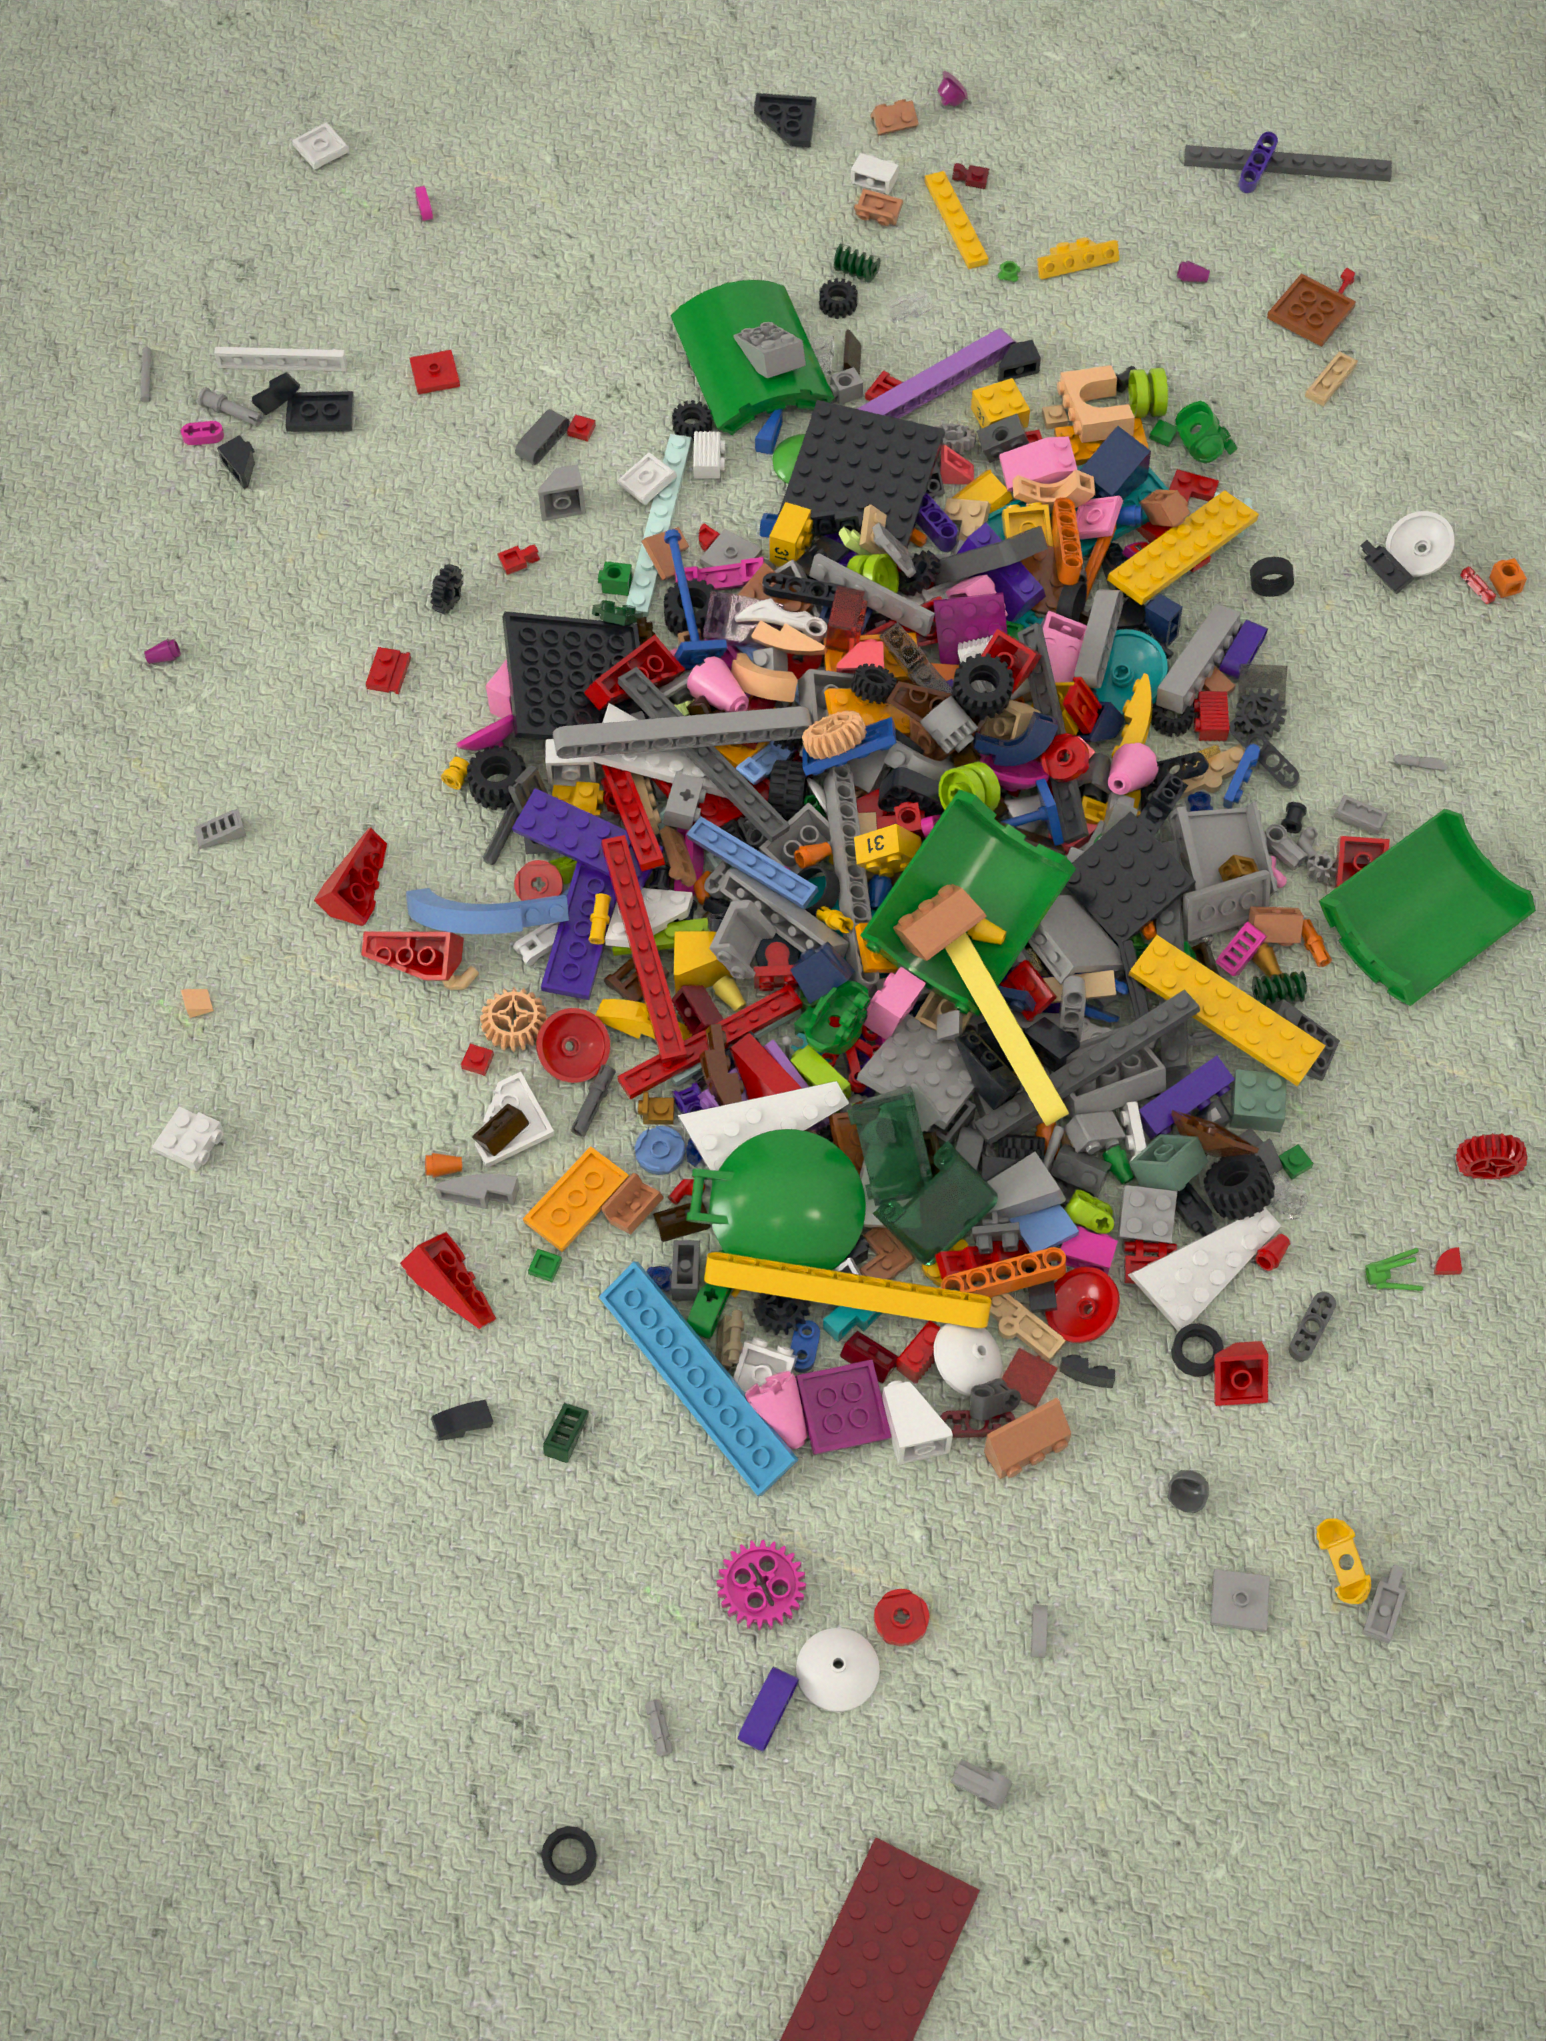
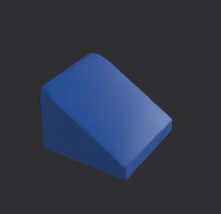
(767, 523)

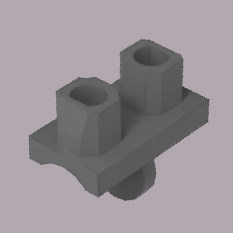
(996, 1230)

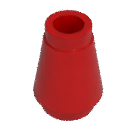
(1271, 1254)

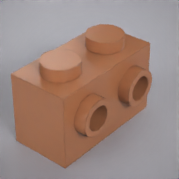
(1165, 508)
(1279, 924)

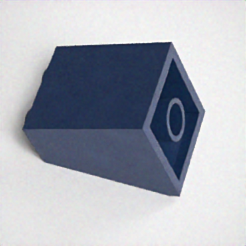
(1118, 465)

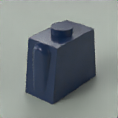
(820, 971)

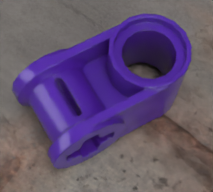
(687, 1099)

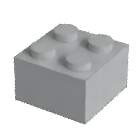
(1147, 1214)

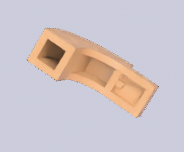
(1077, 487)
(762, 681)

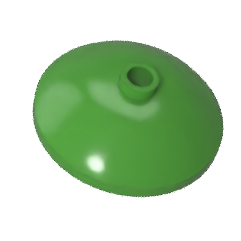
(786, 456)

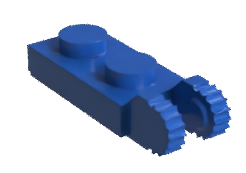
(1241, 775)

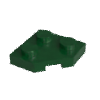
(619, 615)

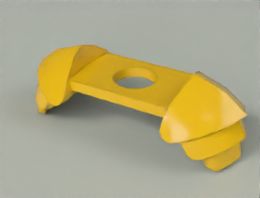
(1338, 1539)

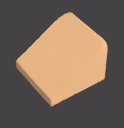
(197, 1001)

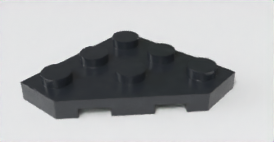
(788, 116)

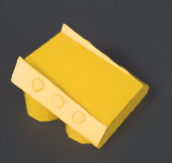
(986, 488)

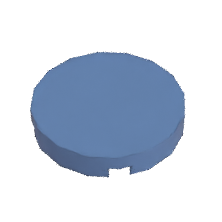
(660, 1150)

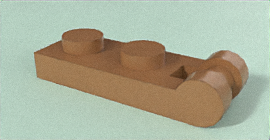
(678, 856)

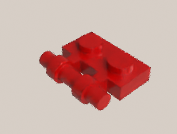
(1136, 1262)

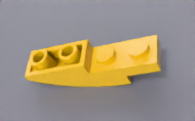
(1137, 713)
(630, 1018)

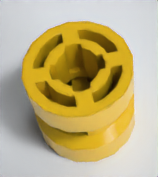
(456, 773)

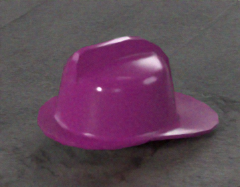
(951, 90)

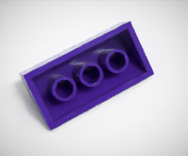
(1018, 585)

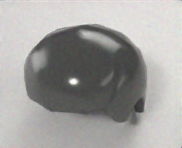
(1188, 1491)

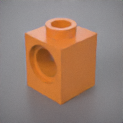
(1507, 577)

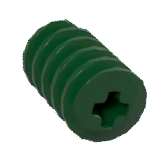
(856, 265)
(1279, 987)

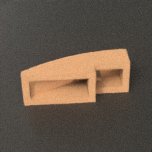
(787, 640)

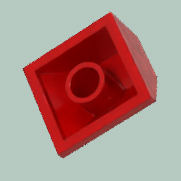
(1017, 655)
(1241, 1374)

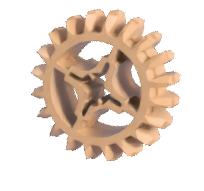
(834, 734)
(501, 1012)

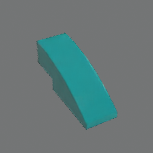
(844, 1319)

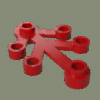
(851, 1055)

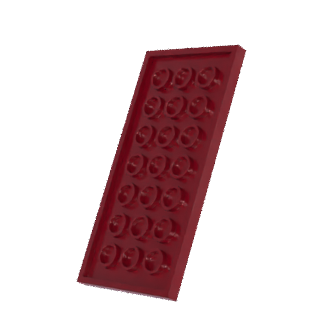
(883, 1952)

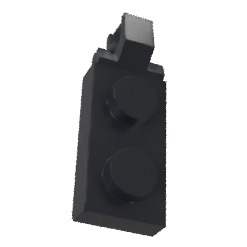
(1386, 567)
(1194, 1210)

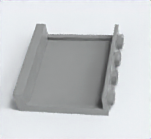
(1214, 836)
(1074, 941)

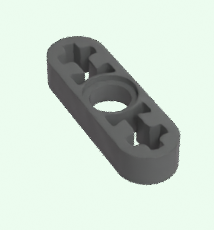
(1302, 1330)

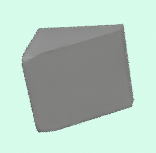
(949, 1025)

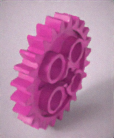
(739, 1595)

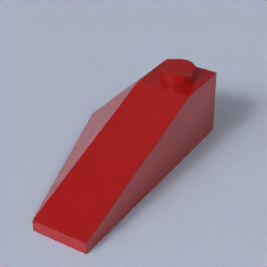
(420, 954)
(441, 1272)

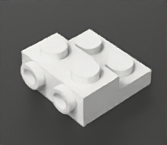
(189, 1138)
(760, 1362)

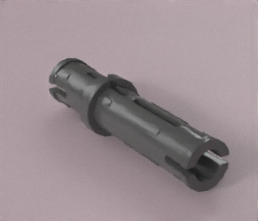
(597, 1092)

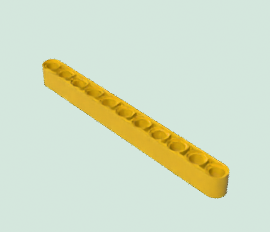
(847, 1290)

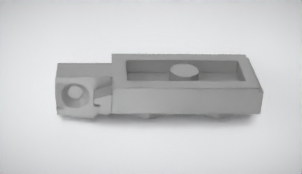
(1385, 1606)

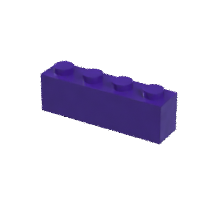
(1185, 1096)

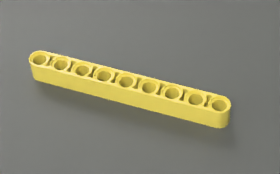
(1006, 1030)

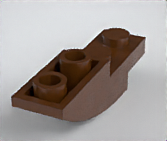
(715, 1067)

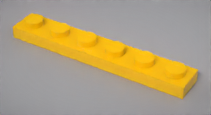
(956, 220)

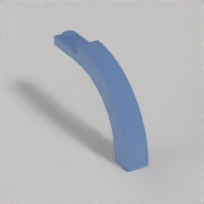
(471, 918)

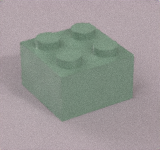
(1258, 1101)
(1169, 1162)

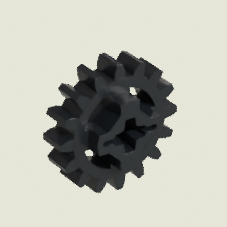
(926, 568)
(446, 588)
(1269, 709)
(780, 1312)

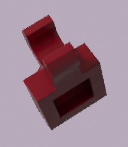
(974, 175)

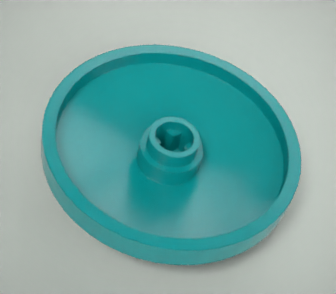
(1129, 659)

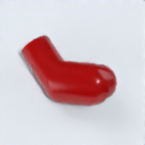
(683, 1189)

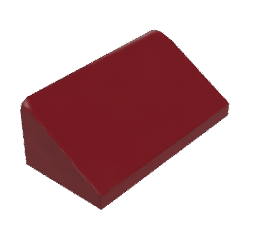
(862, 1348)

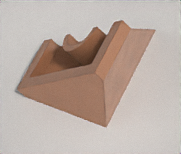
(924, 740)

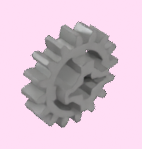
(958, 437)

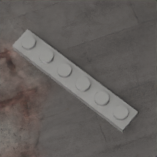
(878, 597)

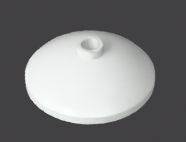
(1420, 531)
(966, 1357)
(837, 1688)

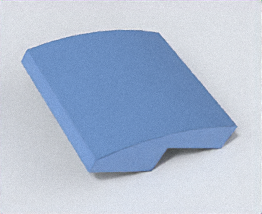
(1046, 1228)

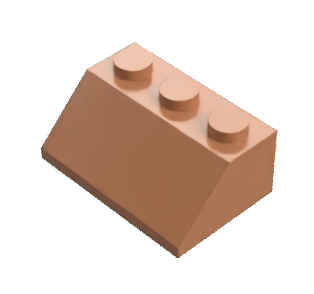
(938, 922)
(1027, 1439)

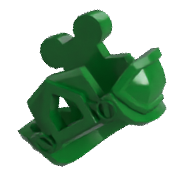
(1210, 439)
(846, 1003)

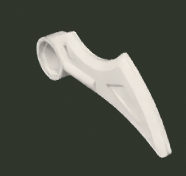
(769, 612)

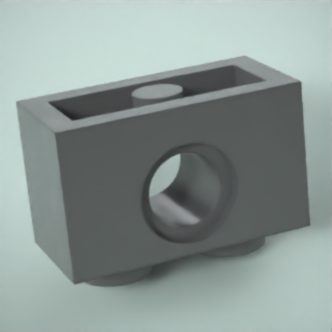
(1002, 437)
(685, 1270)

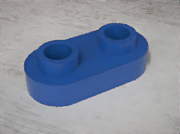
(805, 1345)

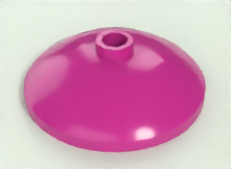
(488, 736)
(1019, 776)

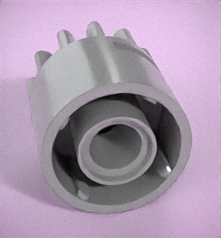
(949, 726)

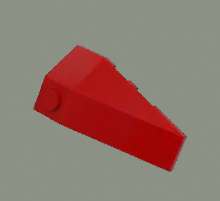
(353, 884)
(759, 1070)

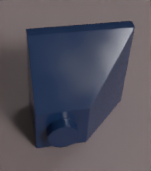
(1107, 724)

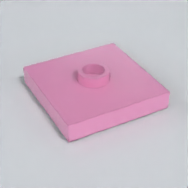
(1098, 517)

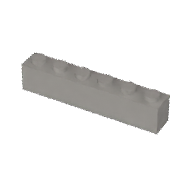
(1199, 659)
(788, 919)

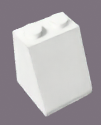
(914, 1424)

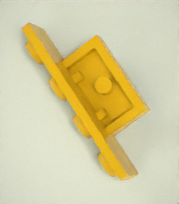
(1077, 256)

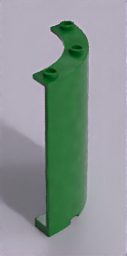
(722, 369)
(996, 869)
(1424, 908)

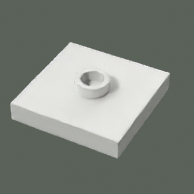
(320, 146)
(647, 478)

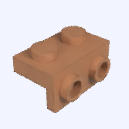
(894, 117)
(878, 207)
(631, 1204)

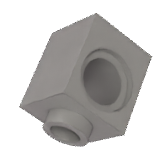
(846, 386)

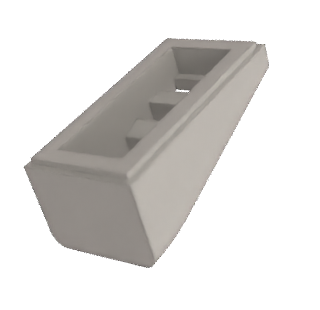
(229, 834)

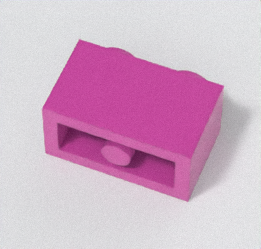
(1090, 1250)

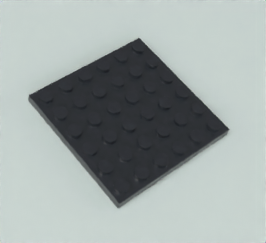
(862, 461)
(555, 663)

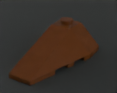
(920, 701)
(1214, 1138)

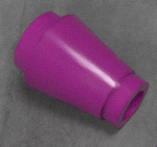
(1192, 272)
(164, 651)

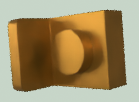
(1237, 867)
(656, 1110)

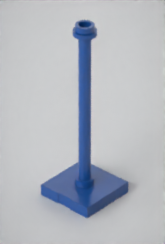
(695, 651)
(1047, 813)

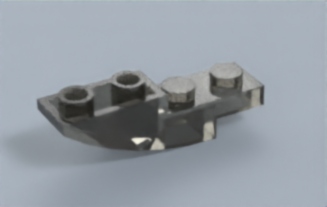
(913, 659)

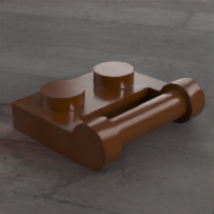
(630, 988)

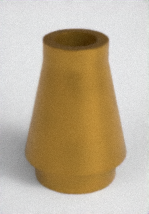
(1266, 960)

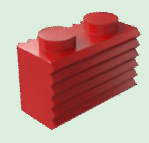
(1212, 716)
(918, 1354)

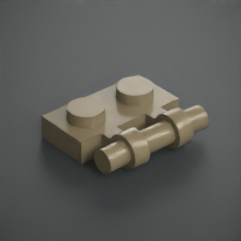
(729, 1339)

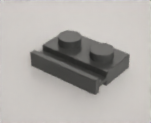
(525, 786)

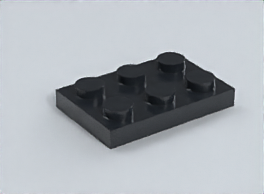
(320, 411)

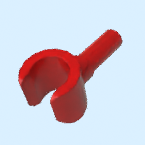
(1348, 277)

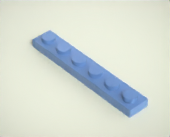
(752, 862)

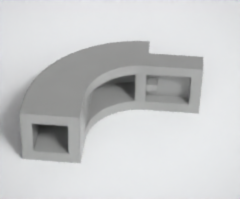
(903, 756)

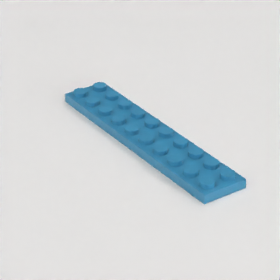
(698, 1378)

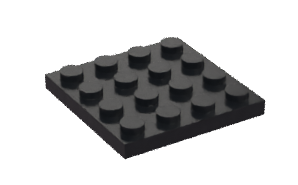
(1127, 879)

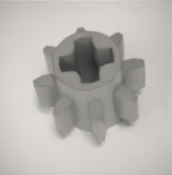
(1321, 868)

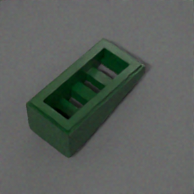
(561, 1448)

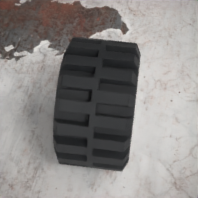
(674, 610)
(984, 669)
(490, 763)
(787, 788)
(1239, 1186)

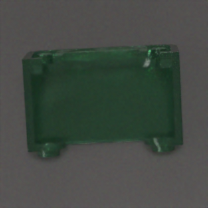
(891, 1145)
(941, 1209)

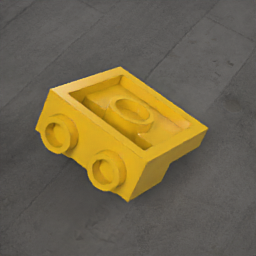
(1019, 519)
(583, 796)

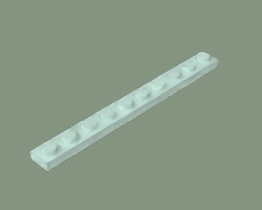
(659, 521)

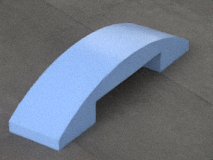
(760, 766)

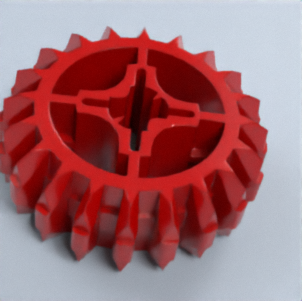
(1491, 1156)

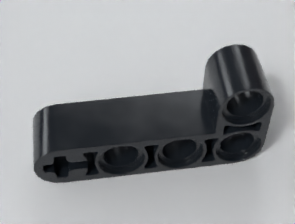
(909, 786)

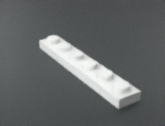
(280, 359)

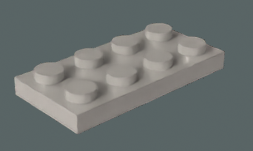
(1224, 904)

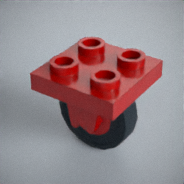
(774, 962)

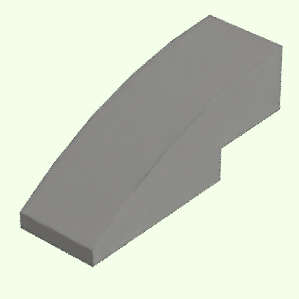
(479, 1189)

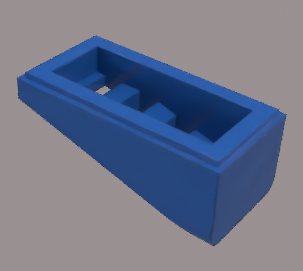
(768, 435)

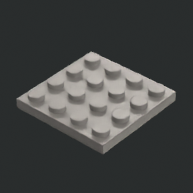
(918, 1056)

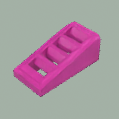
(1234, 944)

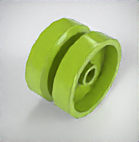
(1148, 392)
(878, 568)
(972, 778)

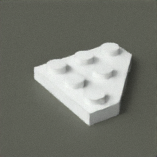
(661, 908)
(517, 1093)

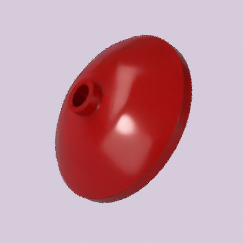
(589, 1044)
(1078, 1293)

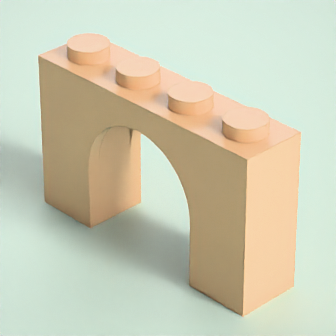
(1089, 421)

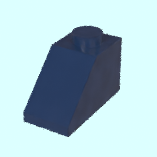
(1163, 619)

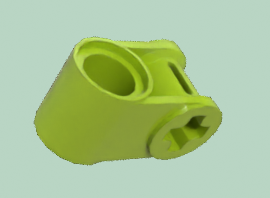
(1090, 1211)

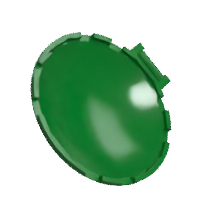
(784, 1200)

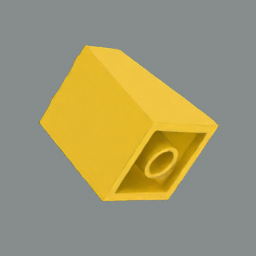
(695, 961)

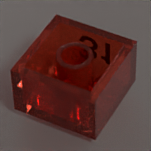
(846, 619)

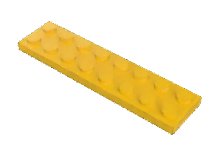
(1182, 547)
(1228, 1010)

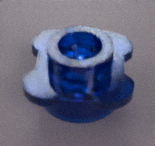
(1200, 797)
(664, 1273)

